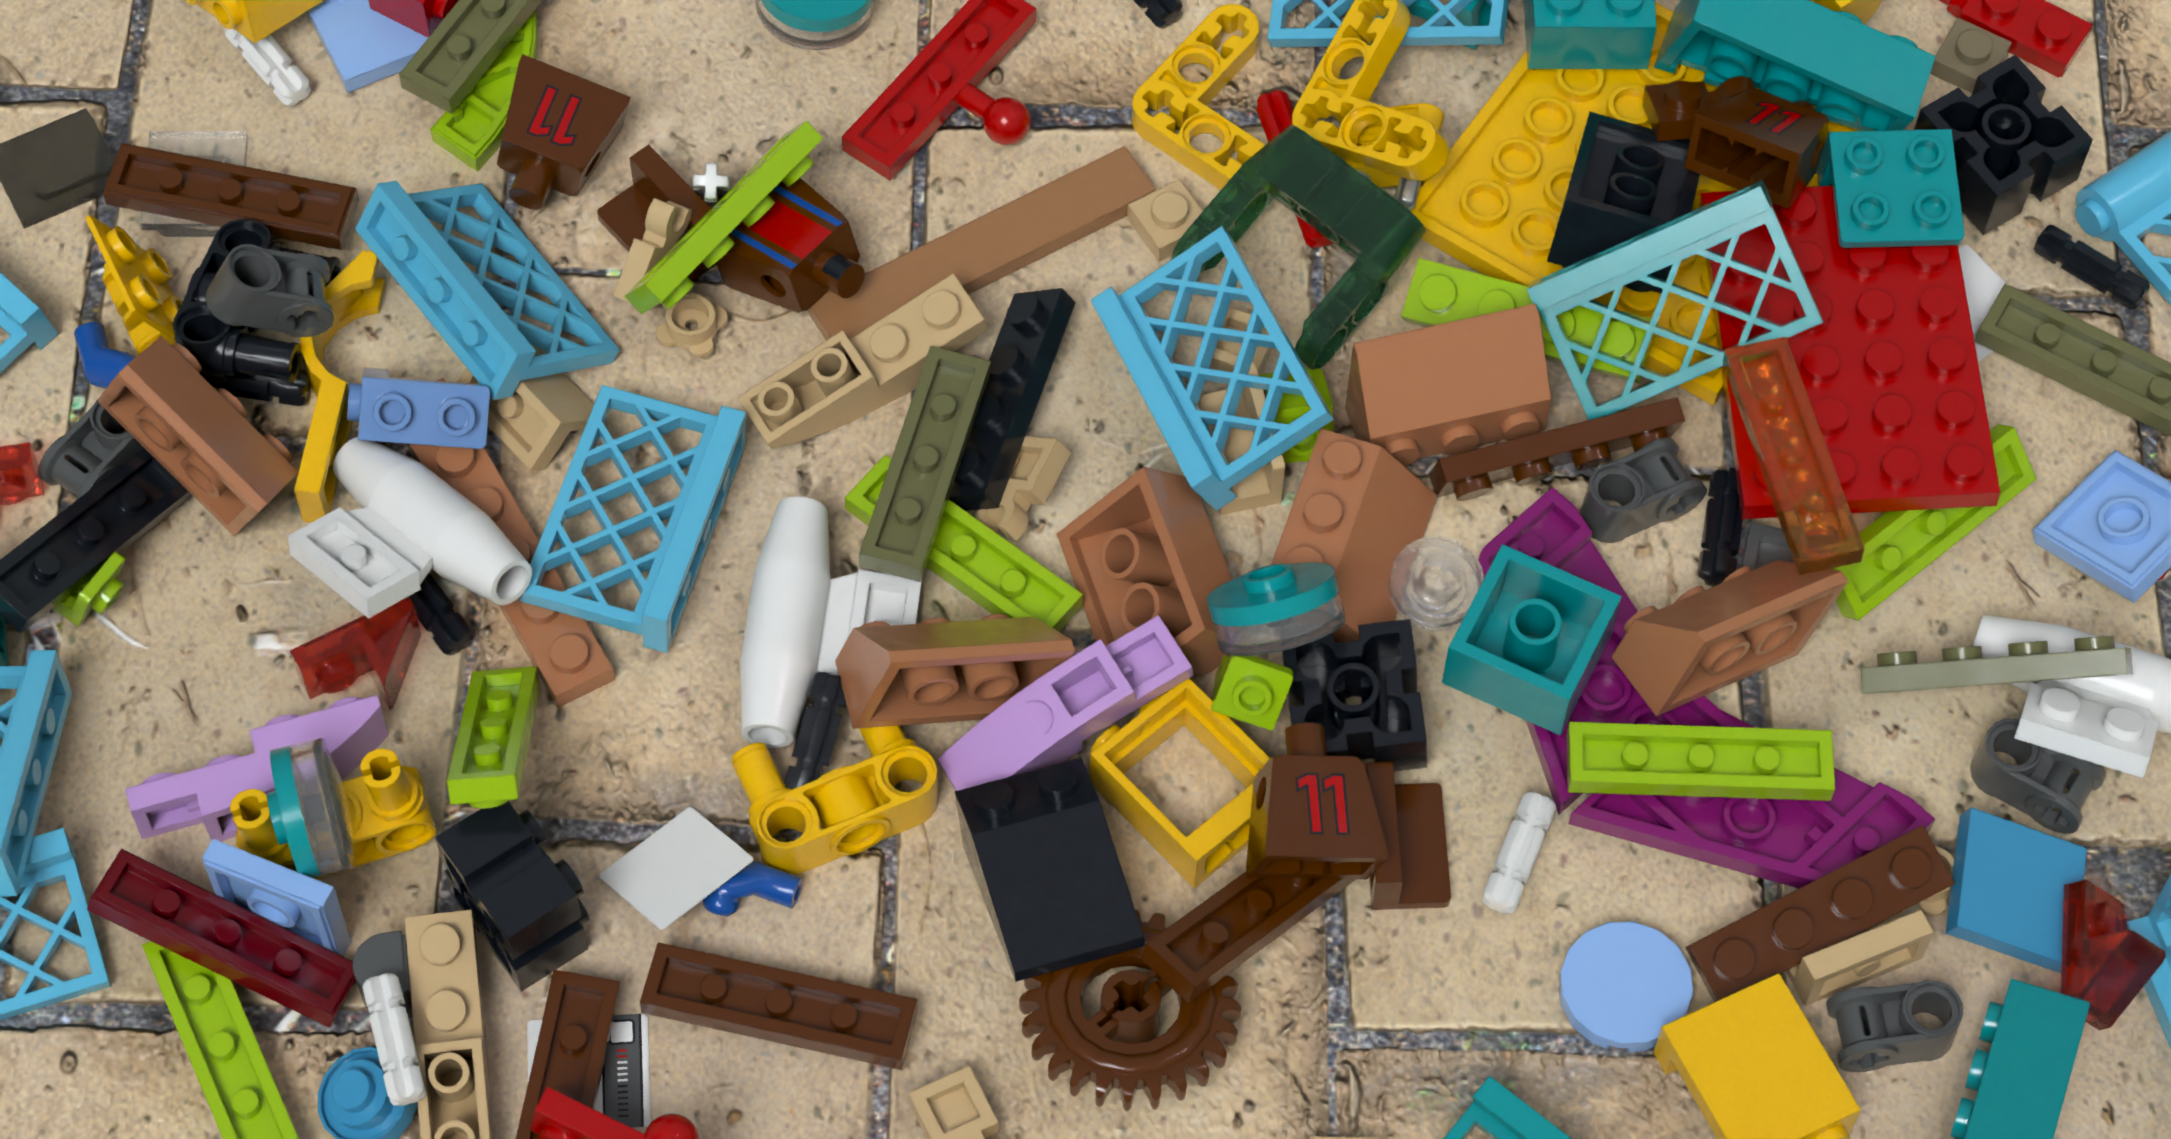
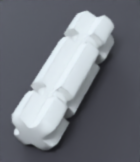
(273, 67)
(711, 184)
(1519, 852)
(394, 1039)

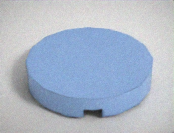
(1624, 985)

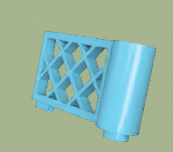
(2131, 204)

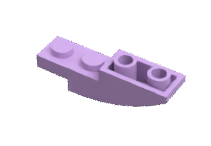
(1067, 706)
(205, 794)

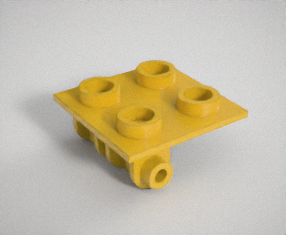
(137, 285)

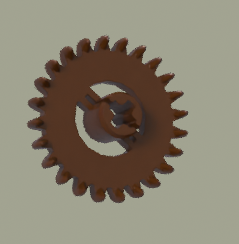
(1120, 1040)

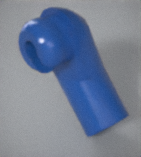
(97, 358)
(755, 880)

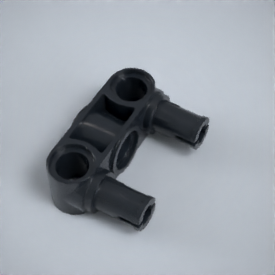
(228, 349)

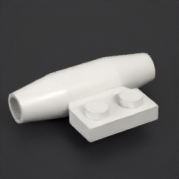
(402, 532)
(804, 618)
(2093, 717)

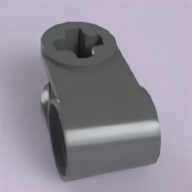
(270, 289)
(90, 452)
(1649, 487)
(2036, 780)
(1880, 1026)

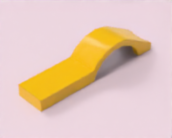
(351, 295)

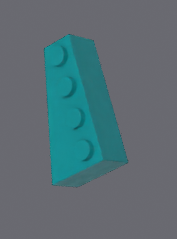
(1804, 55)
(2027, 1067)

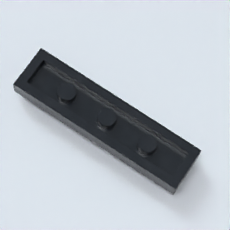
(1015, 383)
(85, 536)

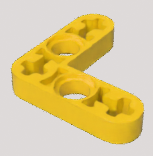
(1350, 97)
(1189, 100)

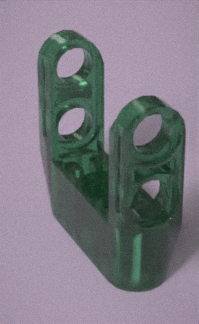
(1340, 207)

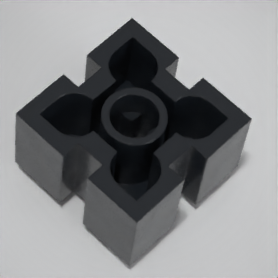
(2007, 143)
(1378, 670)
(515, 891)

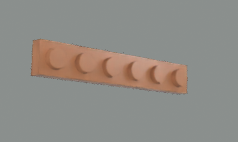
(555, 642)

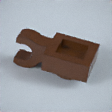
(1674, 105)

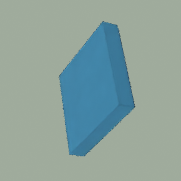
(2011, 887)

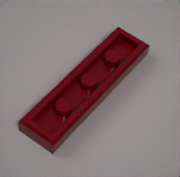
(224, 937)

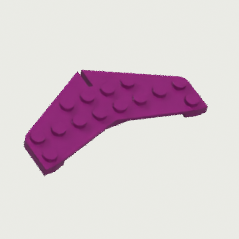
(1758, 837)

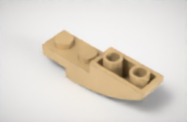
(863, 373)
(449, 1026)

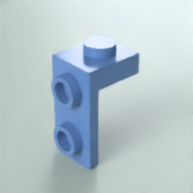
(419, 411)

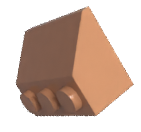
(1451, 385)
(198, 434)
(1357, 516)
(1148, 556)
(1724, 632)
(943, 668)

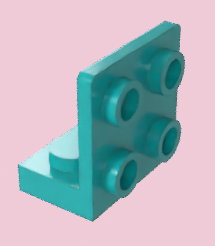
(1893, 188)

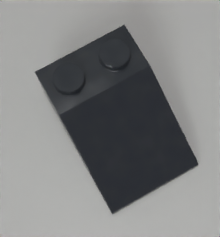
(1621, 189)
(1048, 869)

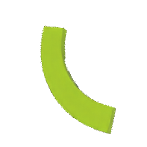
(479, 121)

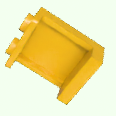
(1758, 1068)

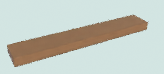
(994, 242)

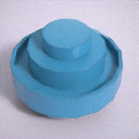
(356, 1101)

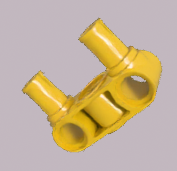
(385, 809)
(841, 809)

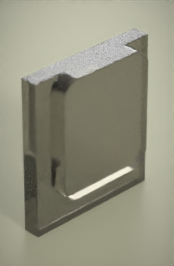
(55, 167)

